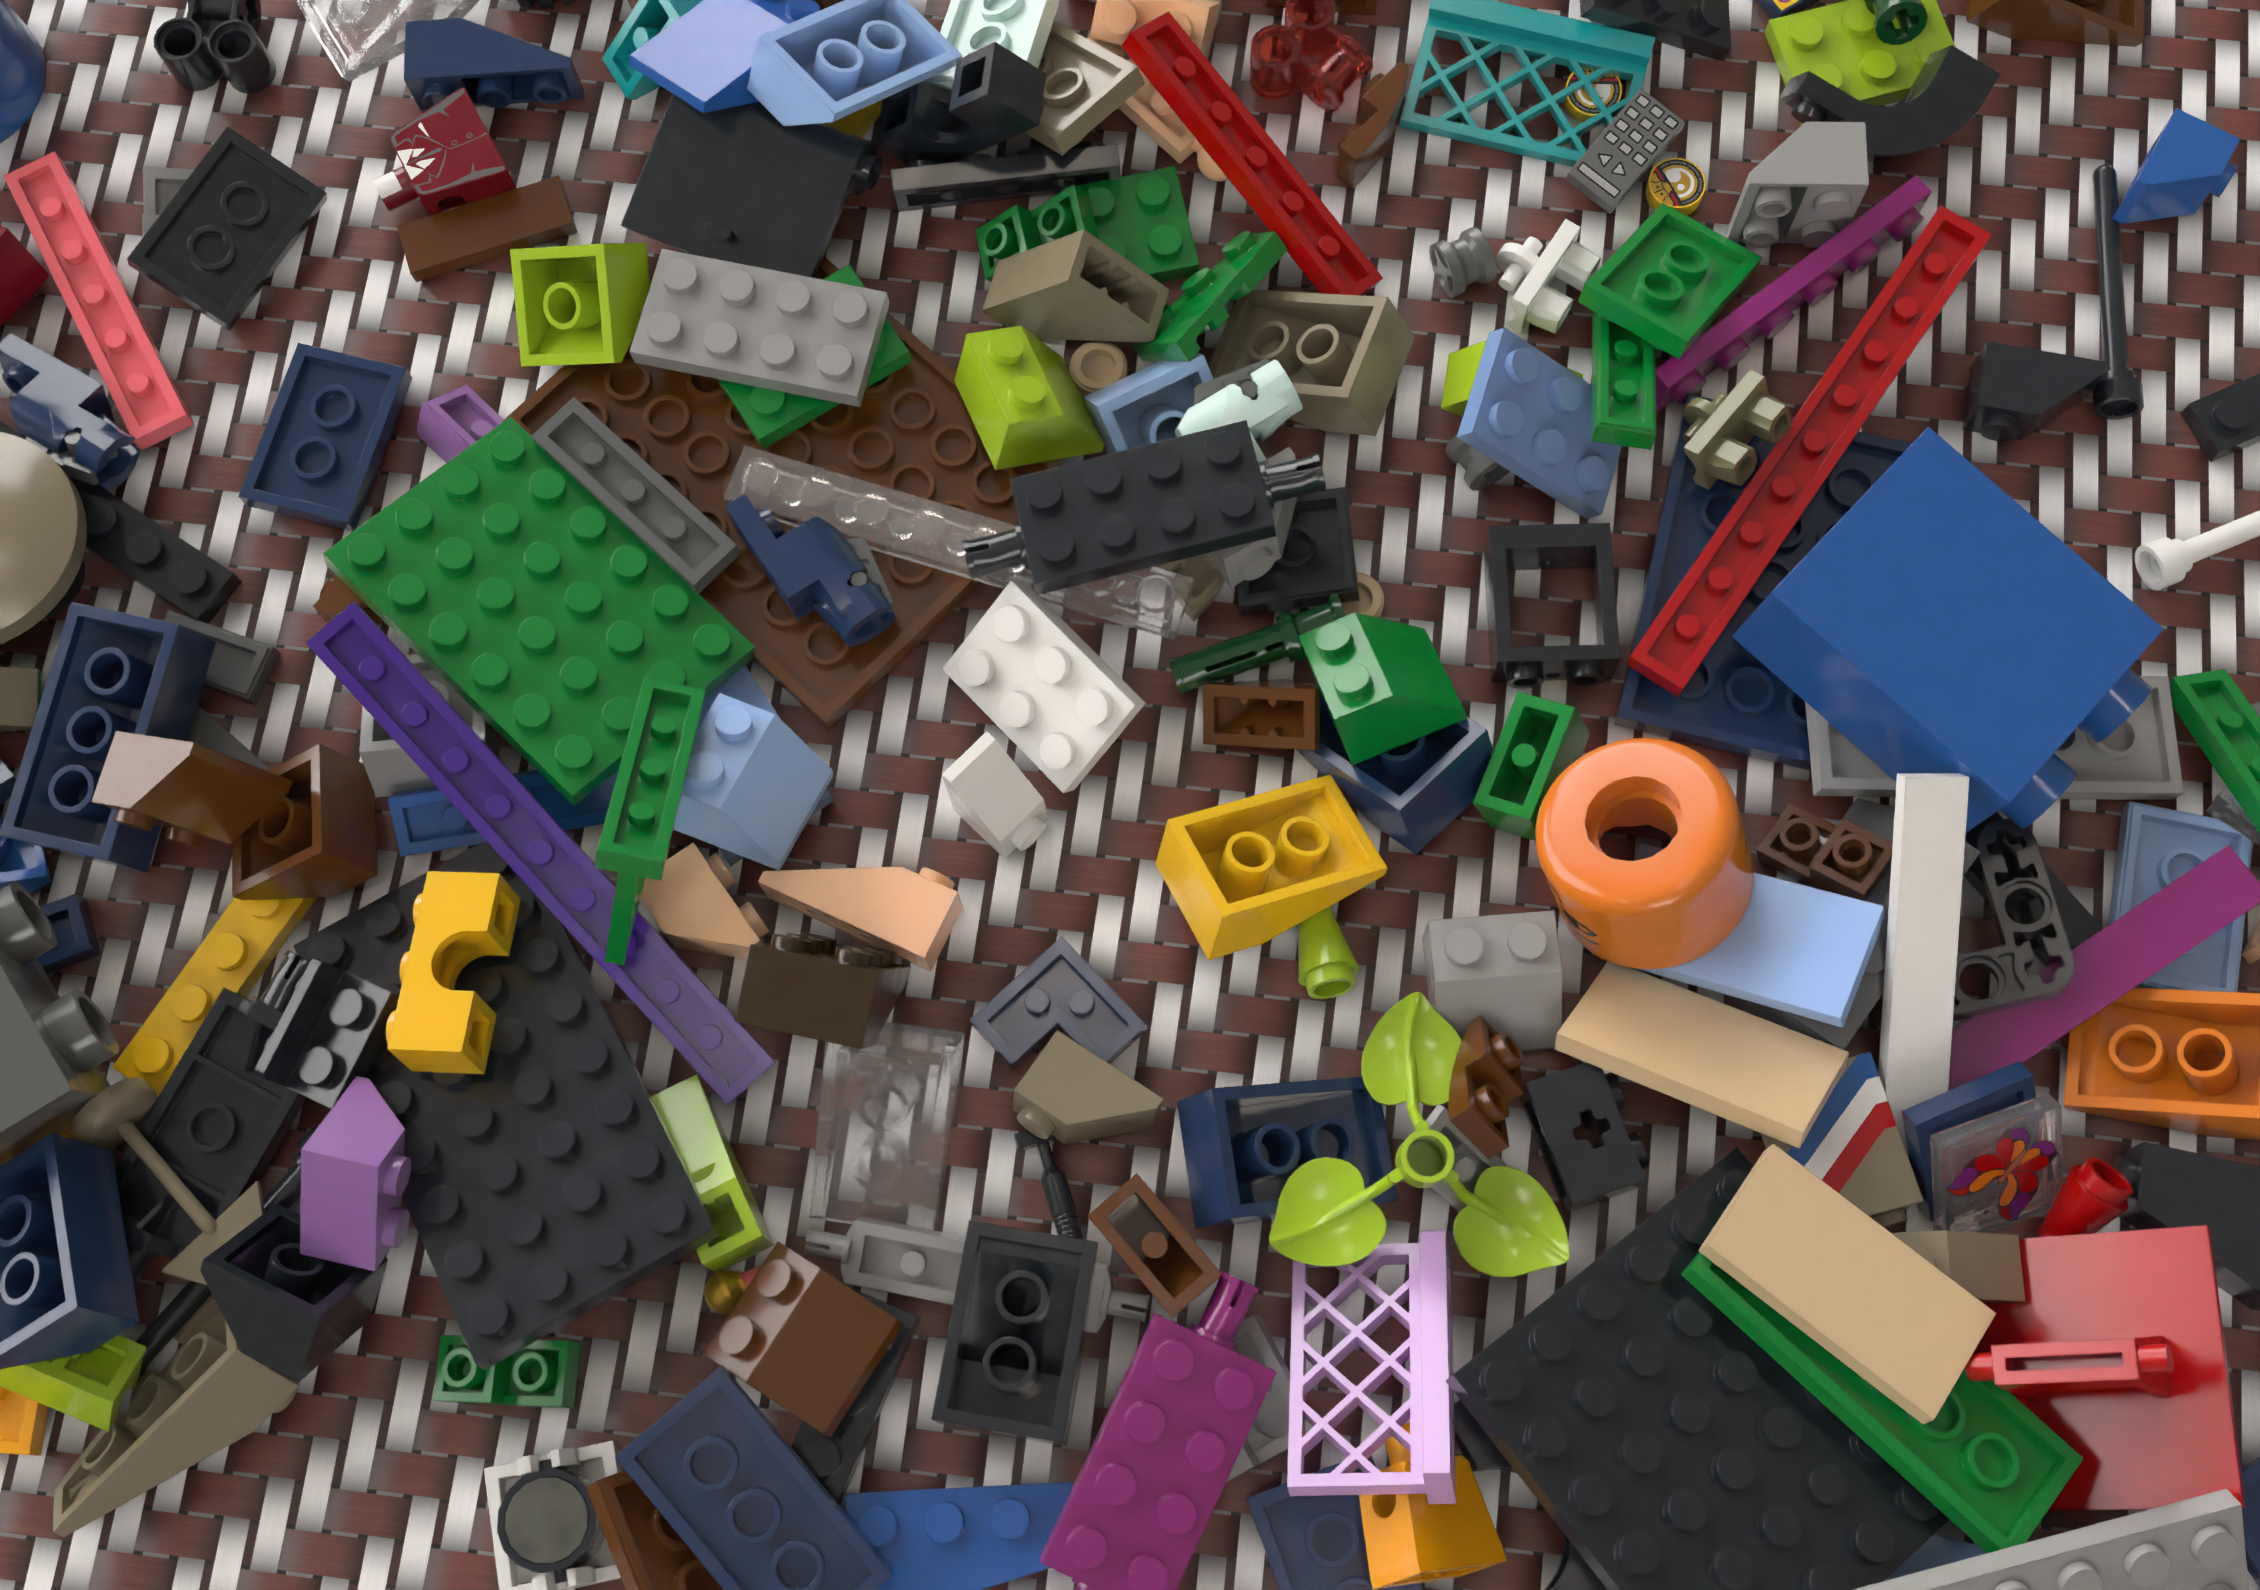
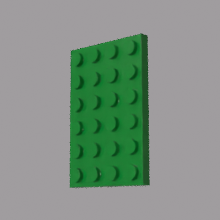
(535, 605)

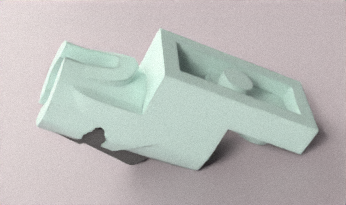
(1253, 393)

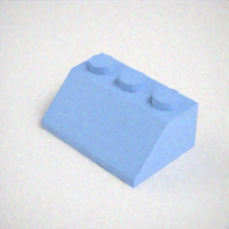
(845, 60)

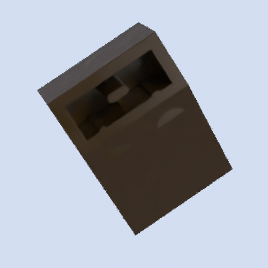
(820, 991)

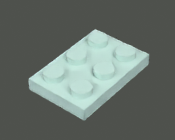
(1014, 24)

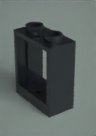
(1550, 548)

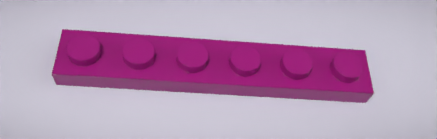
(1807, 282)

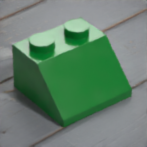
(1380, 683)

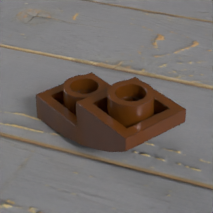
(1379, 116)
(1826, 855)
(1482, 1084)

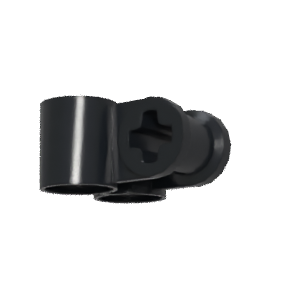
(215, 41)

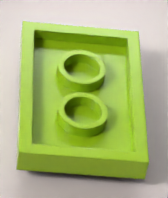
(1844, 50)

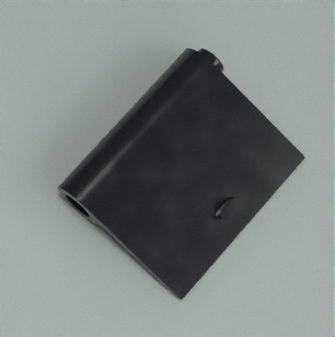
(750, 179)

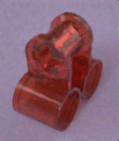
(1313, 57)

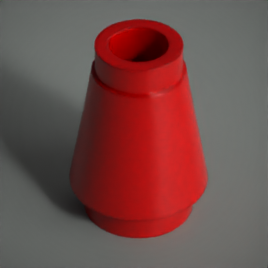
(2087, 1200)

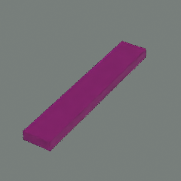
(2110, 965)

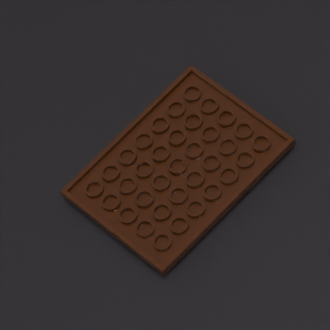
(903, 436)

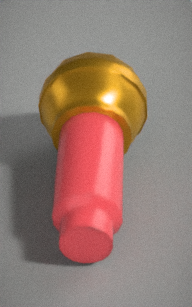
(726, 1288)

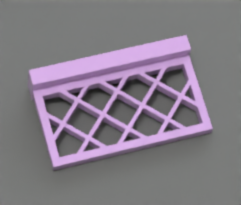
(1431, 1363)

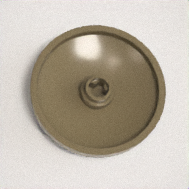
(39, 535)

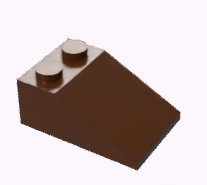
(2062, 20)

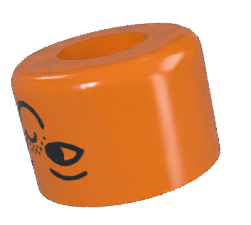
(1654, 907)

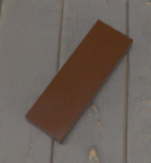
(486, 228)

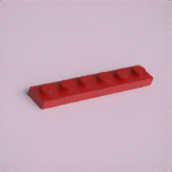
(1250, 158)

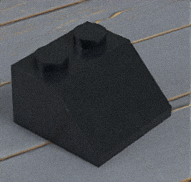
(284, 1303)

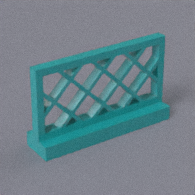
(1525, 35)

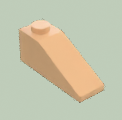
(876, 905)

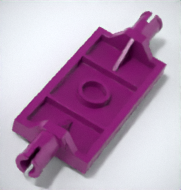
(1162, 1452)

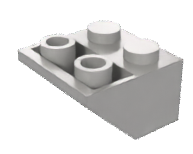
(1804, 187)

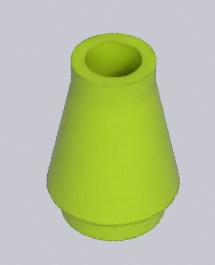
(1325, 957)

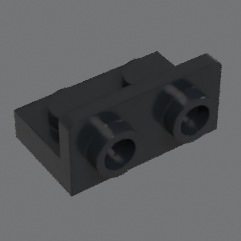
(327, 1033)

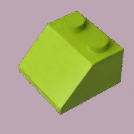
(578, 301)
(1023, 399)

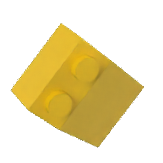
(1265, 863)

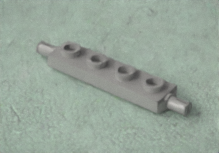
(928, 1265)

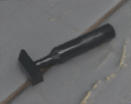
(1054, 1186)

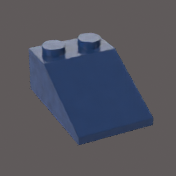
(1413, 787)
(1254, 1137)

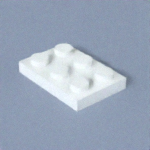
(1043, 686)

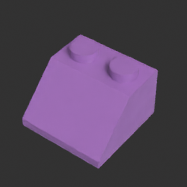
(354, 1181)

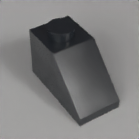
(2023, 389)

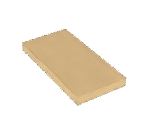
(1703, 1052)
(1848, 1283)

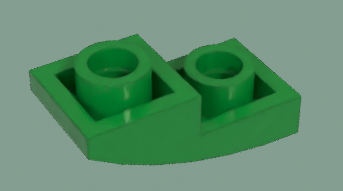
(1026, 229)
(532, 1377)

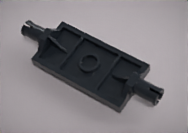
(1142, 508)
(211, 1121)

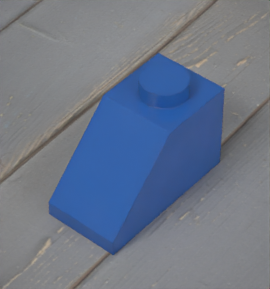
(2179, 170)

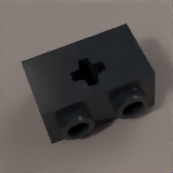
(1576, 1169)

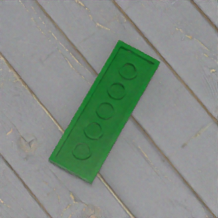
(1977, 1462)

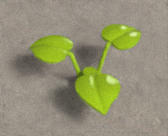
(1328, 1213)

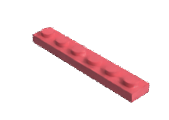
(98, 301)

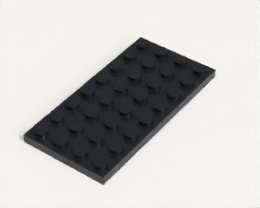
(553, 1164)

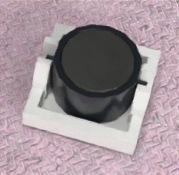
(546, 1521)

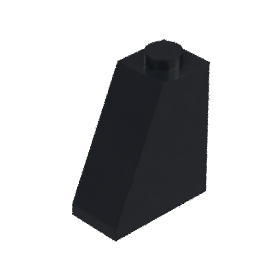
(2199, 1190)

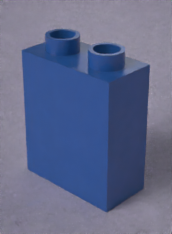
(1955, 635)

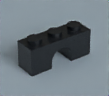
(989, 102)

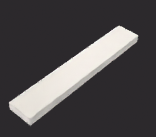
(1922, 938)

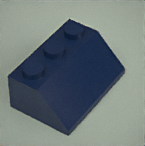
(61, 1253)

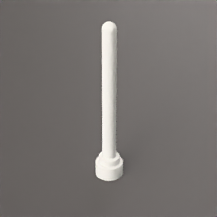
(2168, 560)

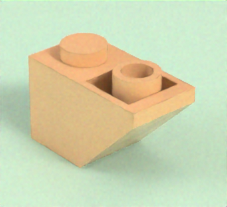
(697, 909)

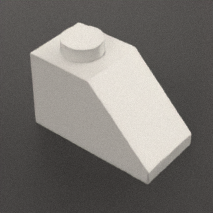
(995, 797)

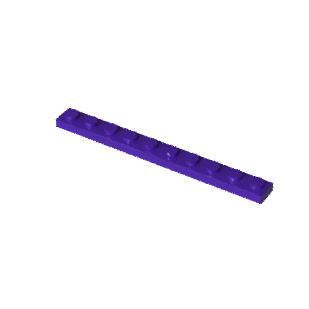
(538, 849)

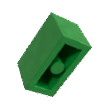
(1529, 756)

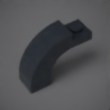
(1936, 106)

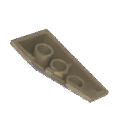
(176, 1419)

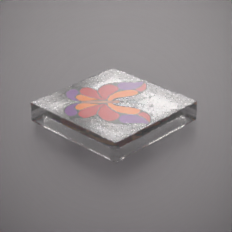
(1997, 1167)

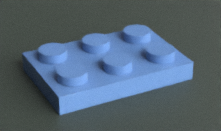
(1538, 424)

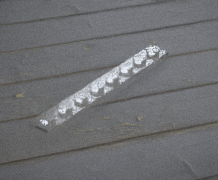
(934, 534)

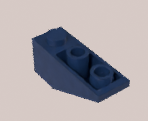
(488, 63)

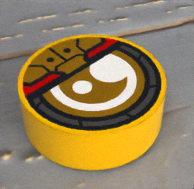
(1580, 104)
(1676, 184)

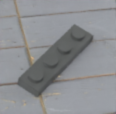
(636, 495)

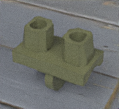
(1726, 426)

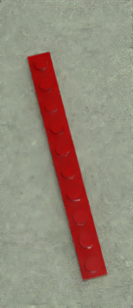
(1807, 452)

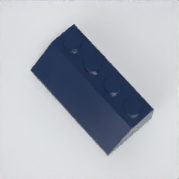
(104, 678)

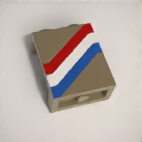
(1860, 1147)

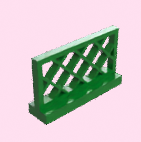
(646, 799)

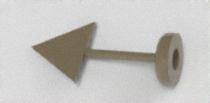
(116, 1118)

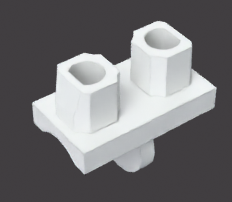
(1535, 298)

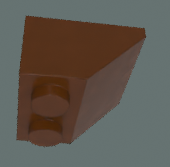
(184, 789)
(315, 837)
(803, 1339)

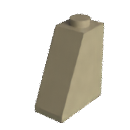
(1076, 293)

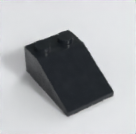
(1016, 1333)

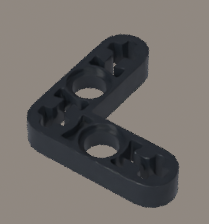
(2010, 961)

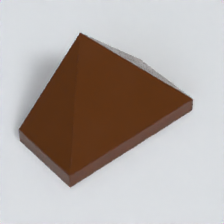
(1262, 714)

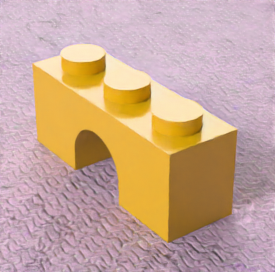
(454, 923)

